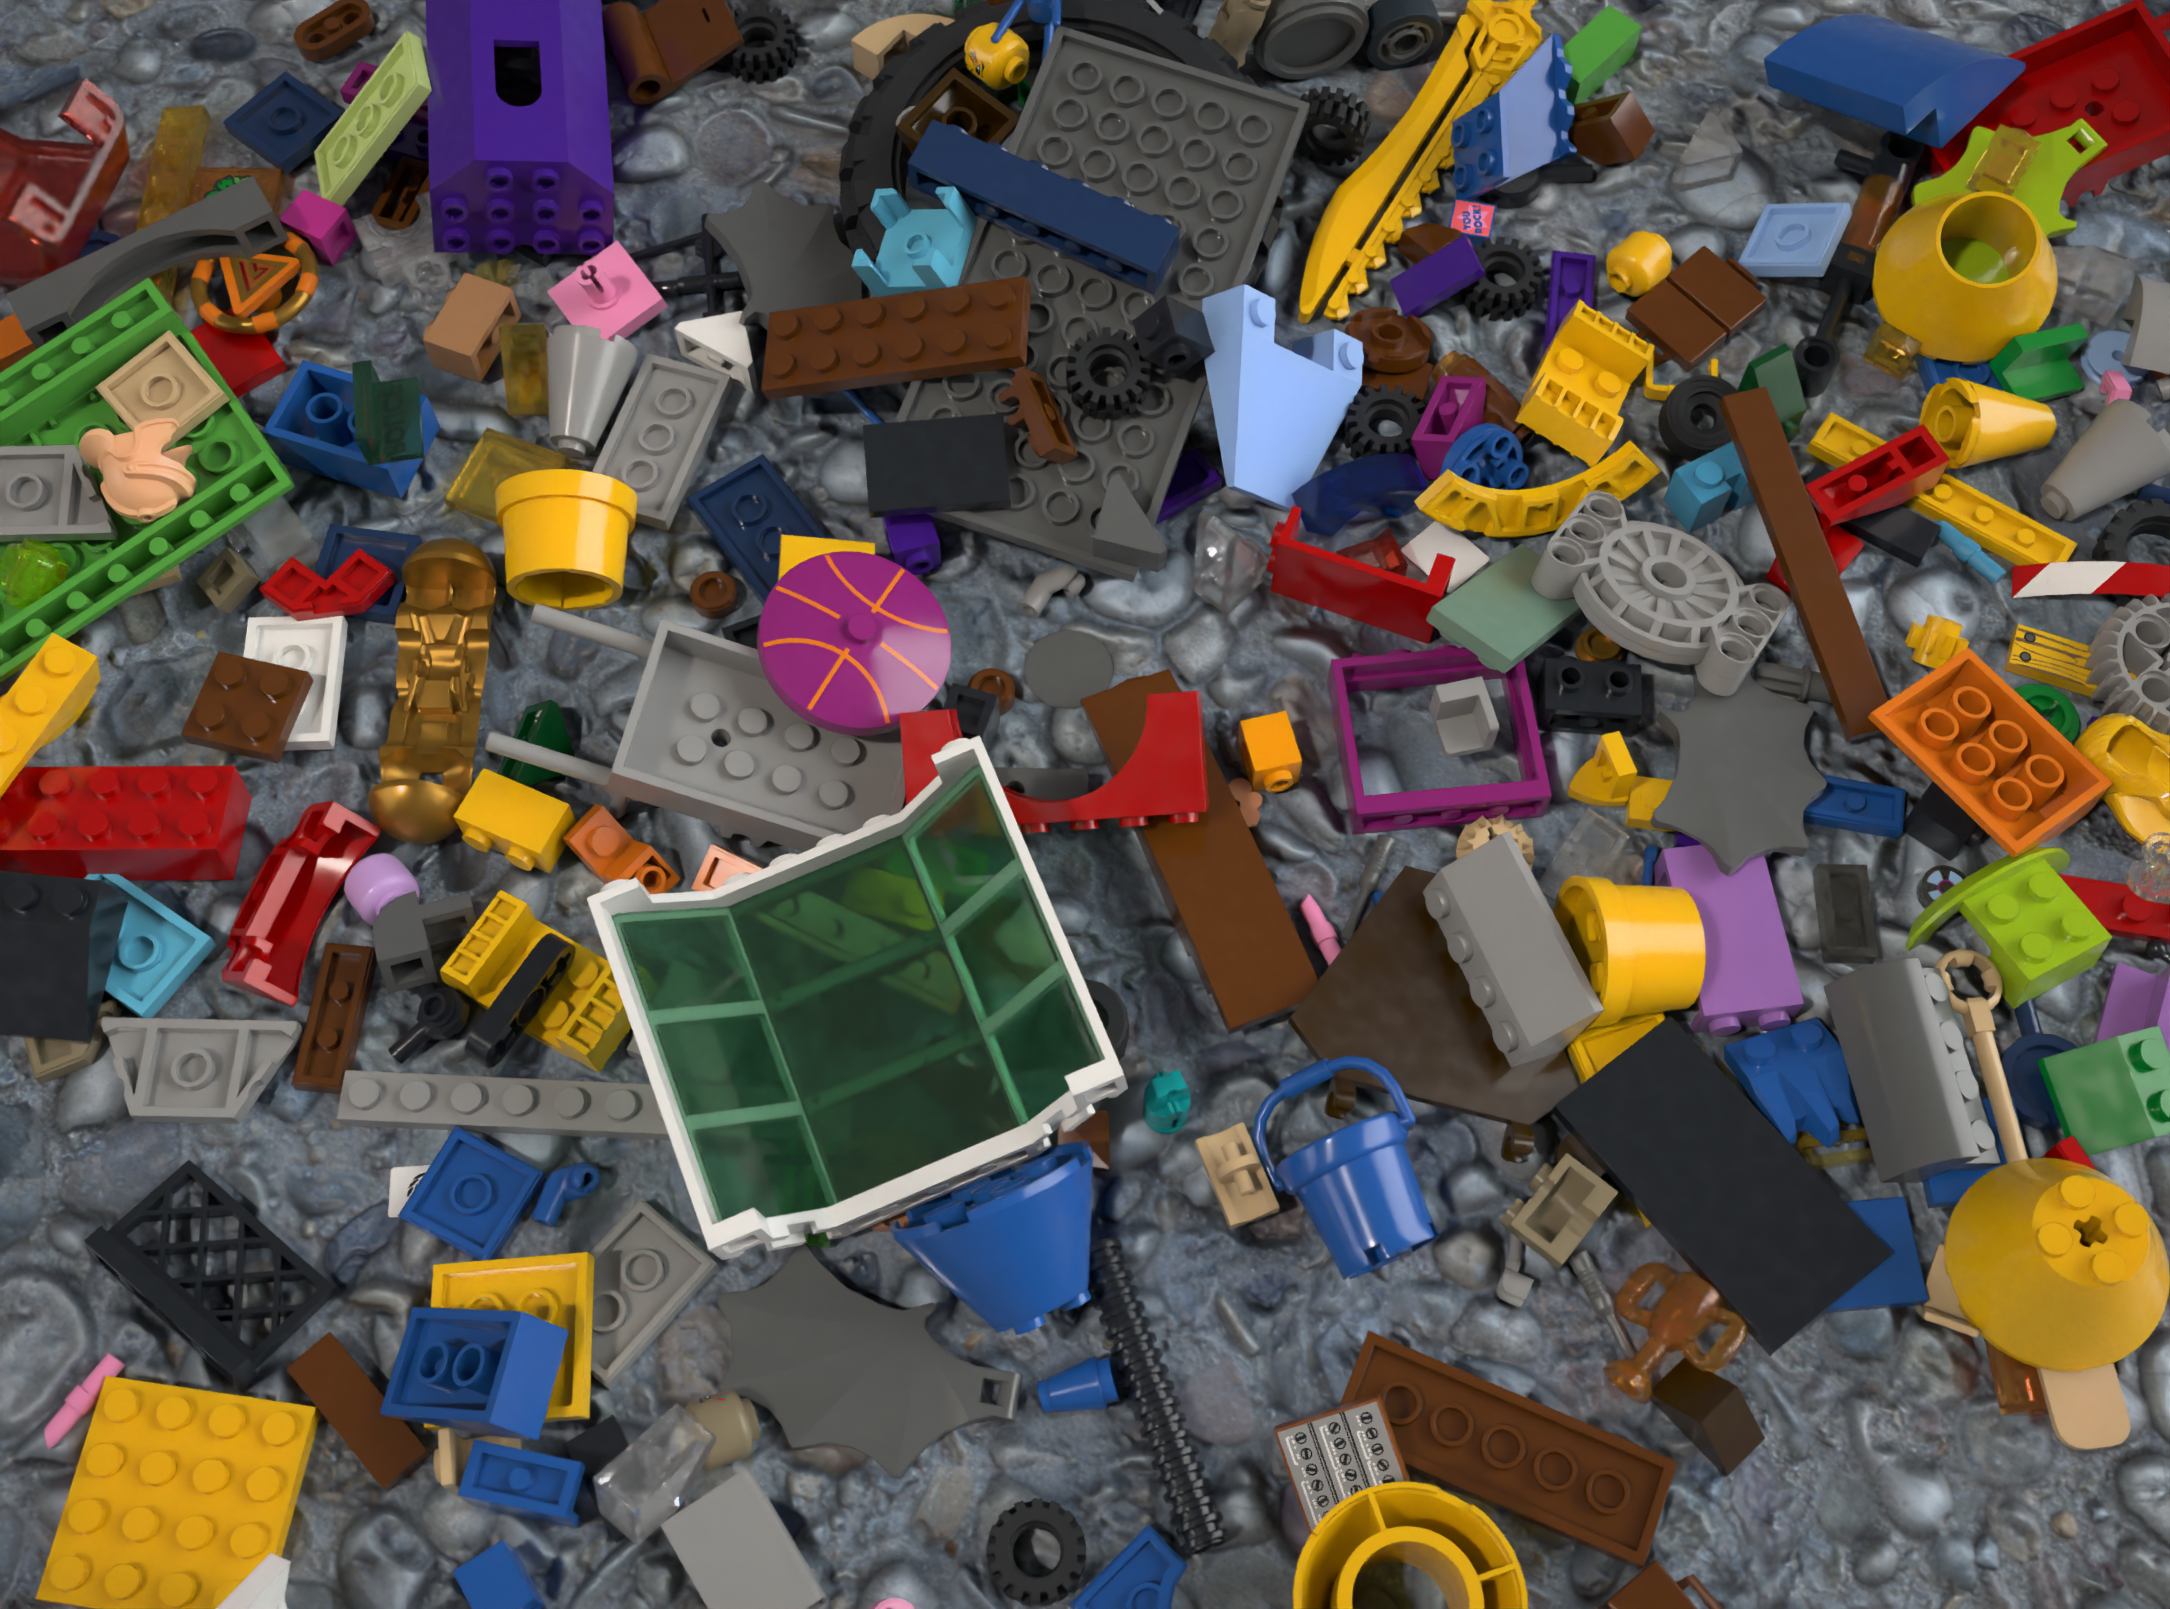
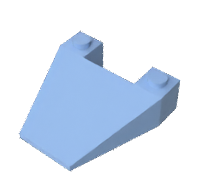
(1273, 403)

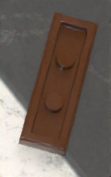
(335, 1018)
(353, 1408)

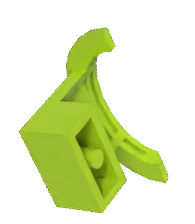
(2026, 918)

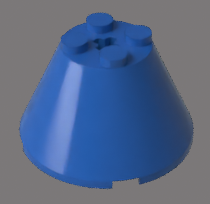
(1011, 1239)

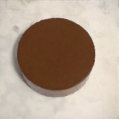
(714, 595)
(997, 683)

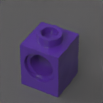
(913, 542)

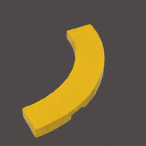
(1533, 510)

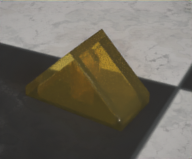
(525, 367)

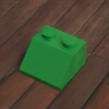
(2112, 1090)

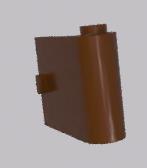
(667, 43)

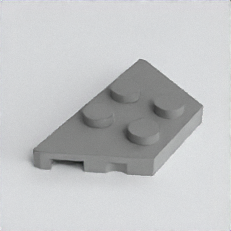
(50, 496)
(197, 1065)

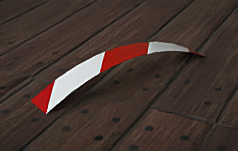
(2090, 578)

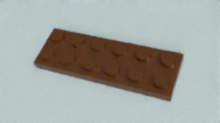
(897, 338)
(1516, 1451)

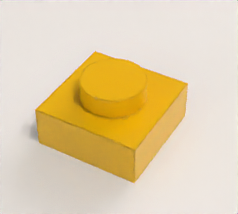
(1644, 799)

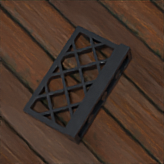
(177, 1307)

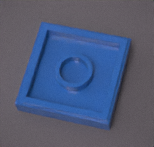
(472, 1196)

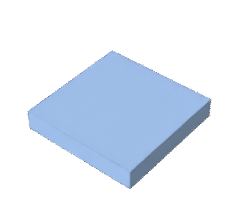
(1795, 239)

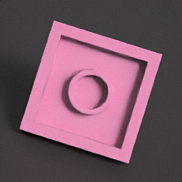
(608, 294)

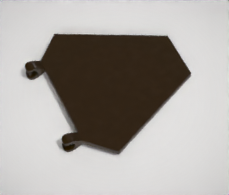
(1412, 1011)

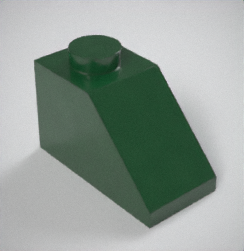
(1779, 375)

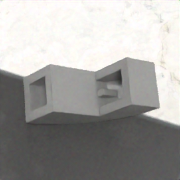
(2150, 335)

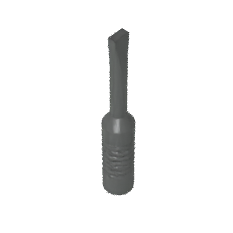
(1369, 880)
(1600, 1298)

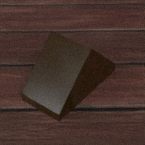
(1709, 1414)

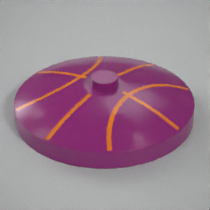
(853, 642)

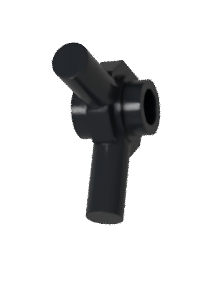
(439, 1017)

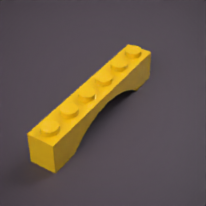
(43, 701)

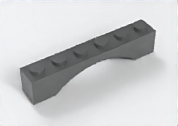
(226, 224)

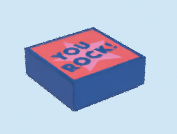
(1473, 219)

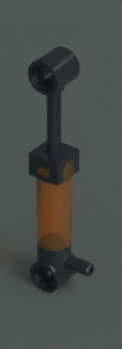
(1854, 258)

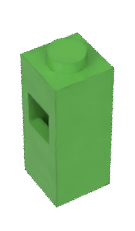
(1599, 52)

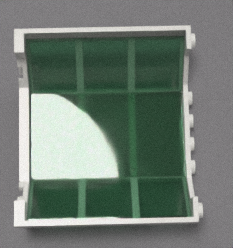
(860, 1017)

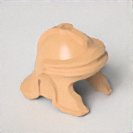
(136, 474)

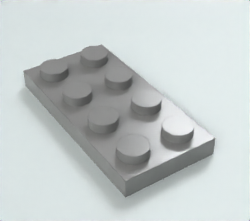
(663, 434)

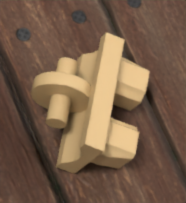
(1237, 1176)

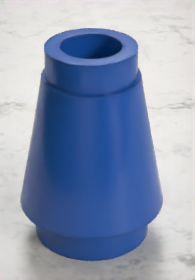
(1080, 1387)

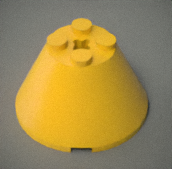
(2056, 1264)

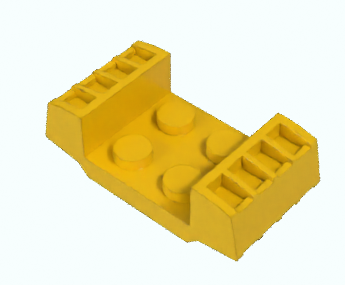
(1584, 383)
(583, 1012)

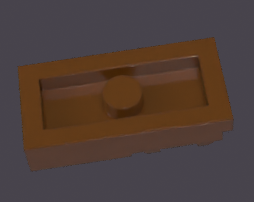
(1040, 413)

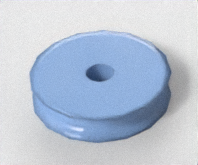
(2100, 355)

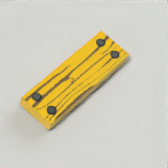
(2050, 660)

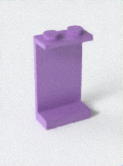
(1747, 953)

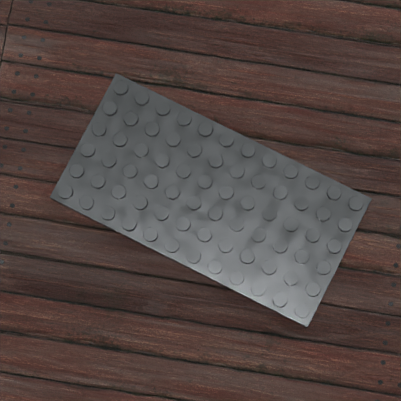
(1172, 147)

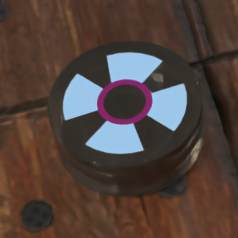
(1936, 882)

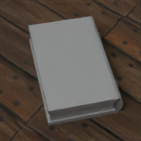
(742, 1550)

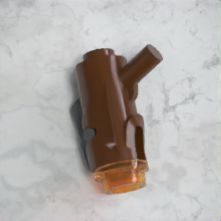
(1499, 406)

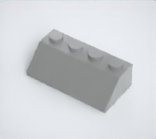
(1512, 951)

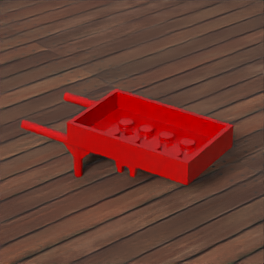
(2100, 71)

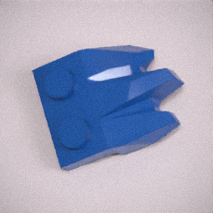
(1796, 1080)

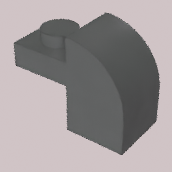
(410, 932)

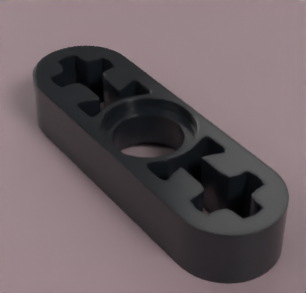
(520, 1000)

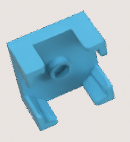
(919, 246)

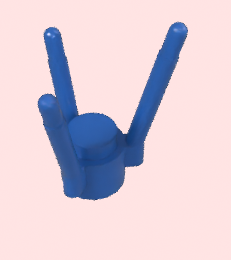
(1039, 11)

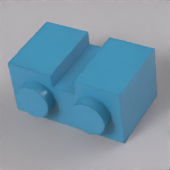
(1705, 486)

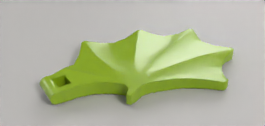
(2038, 190)

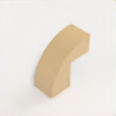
(887, 38)

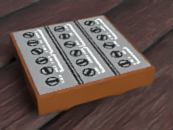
(1339, 1455)

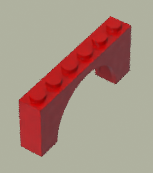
(1159, 779)

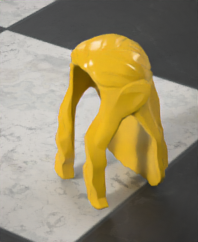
(2138, 767)

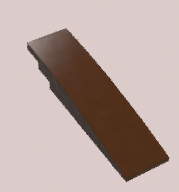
(1211, 878)

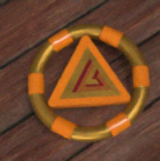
(256, 287)

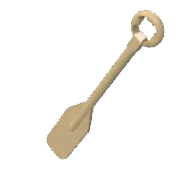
(2083, 1405)

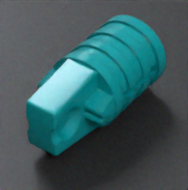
(1166, 1100)

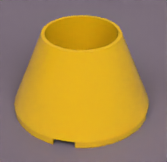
(1946, 311)
(1415, 1527)

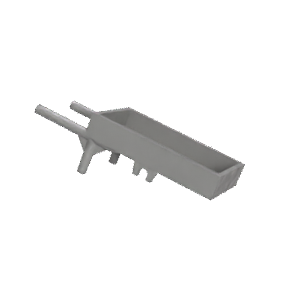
(771, 779)

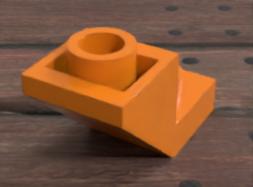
(615, 854)

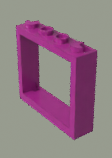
(1445, 805)

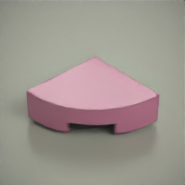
(2115, 386)

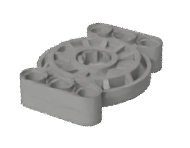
(1660, 592)

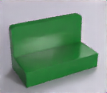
(2039, 365)

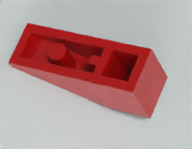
(1880, 478)

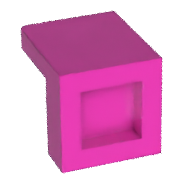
(323, 223)

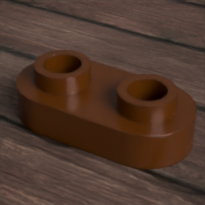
(334, 29)

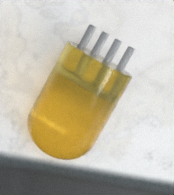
(499, 271)

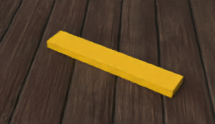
(1950, 500)

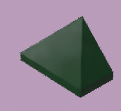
(542, 726)

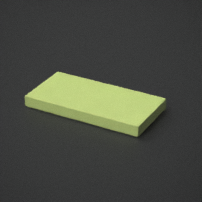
(373, 120)

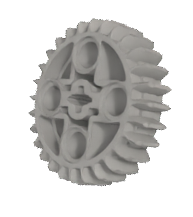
(2140, 641)

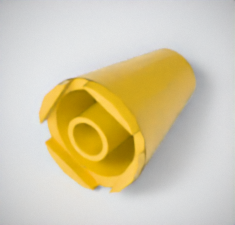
(1983, 422)

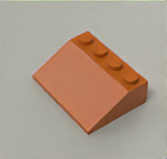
(1992, 753)

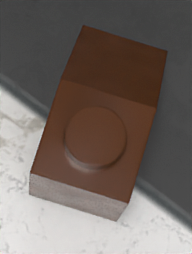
(1610, 129)

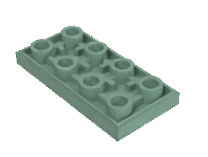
(1502, 613)

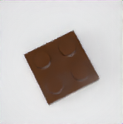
(247, 707)

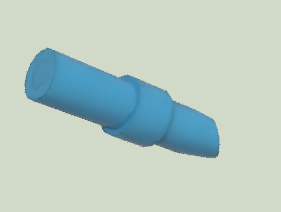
(1970, 552)

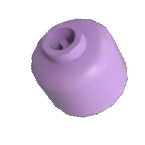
(376, 883)

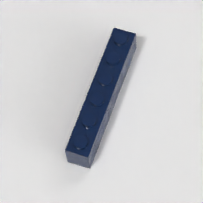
(1046, 206)

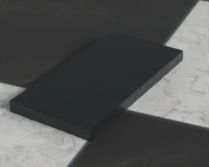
(1721, 1184)

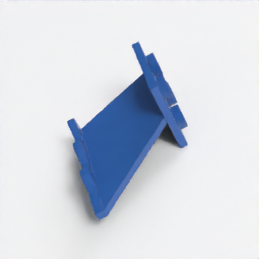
(1517, 126)

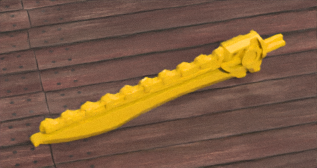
(1502, 44)

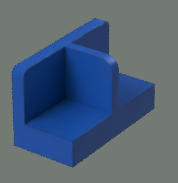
(522, 1483)

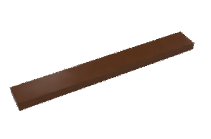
(1805, 560)

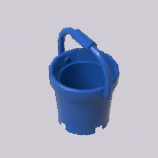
(1354, 1179)

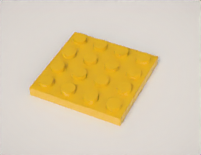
(176, 1497)

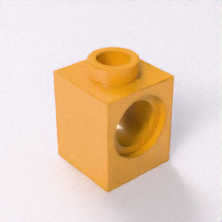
(1269, 752)

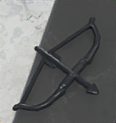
(707, 248)

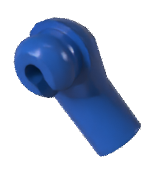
(564, 1187)

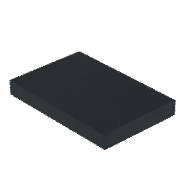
(936, 465)

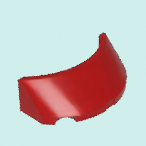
(291, 899)

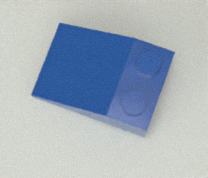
(476, 1371)

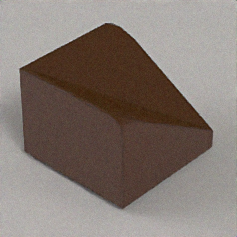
(1425, 239)
(1094, 1131)

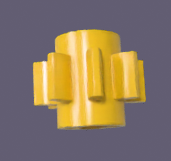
(1935, 641)

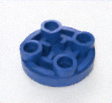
(1488, 458)

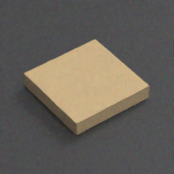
(163, 384)

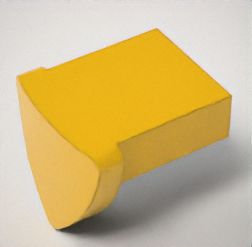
(1606, 776)

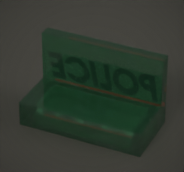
(387, 416)

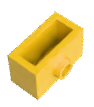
(514, 821)

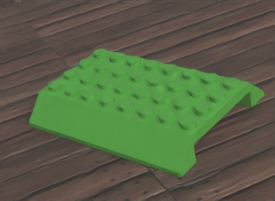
(55, 402)

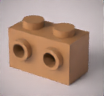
(467, 330)

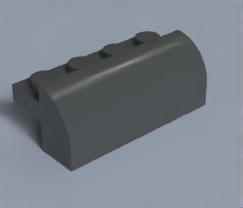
(1910, 1072)

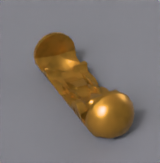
(439, 686)

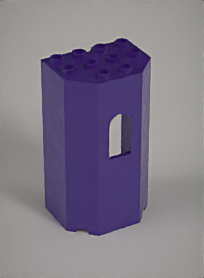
(511, 170)

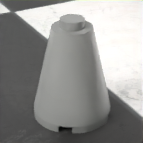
(584, 385)
(2107, 462)

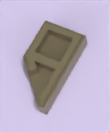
(58, 1058)

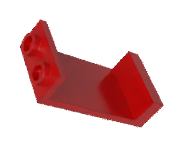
(1353, 586)

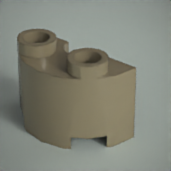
(1560, 1211)

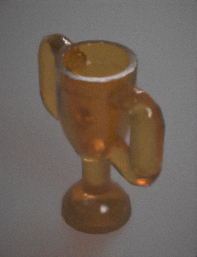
(1674, 1325)

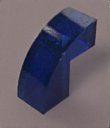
(1370, 484)

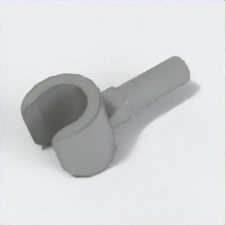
(1514, 1286)

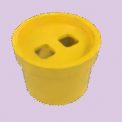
(565, 537)
(1633, 944)

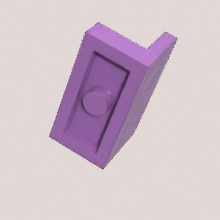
(2135, 1003)

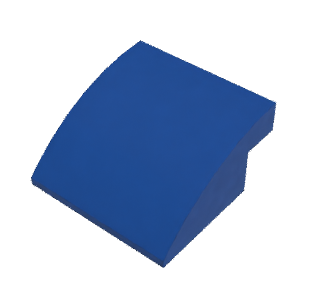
(1891, 75)

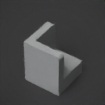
(1464, 717)

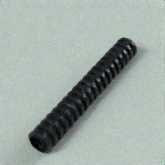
(1153, 1399)

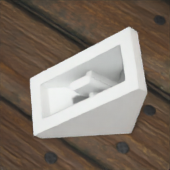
(719, 345)

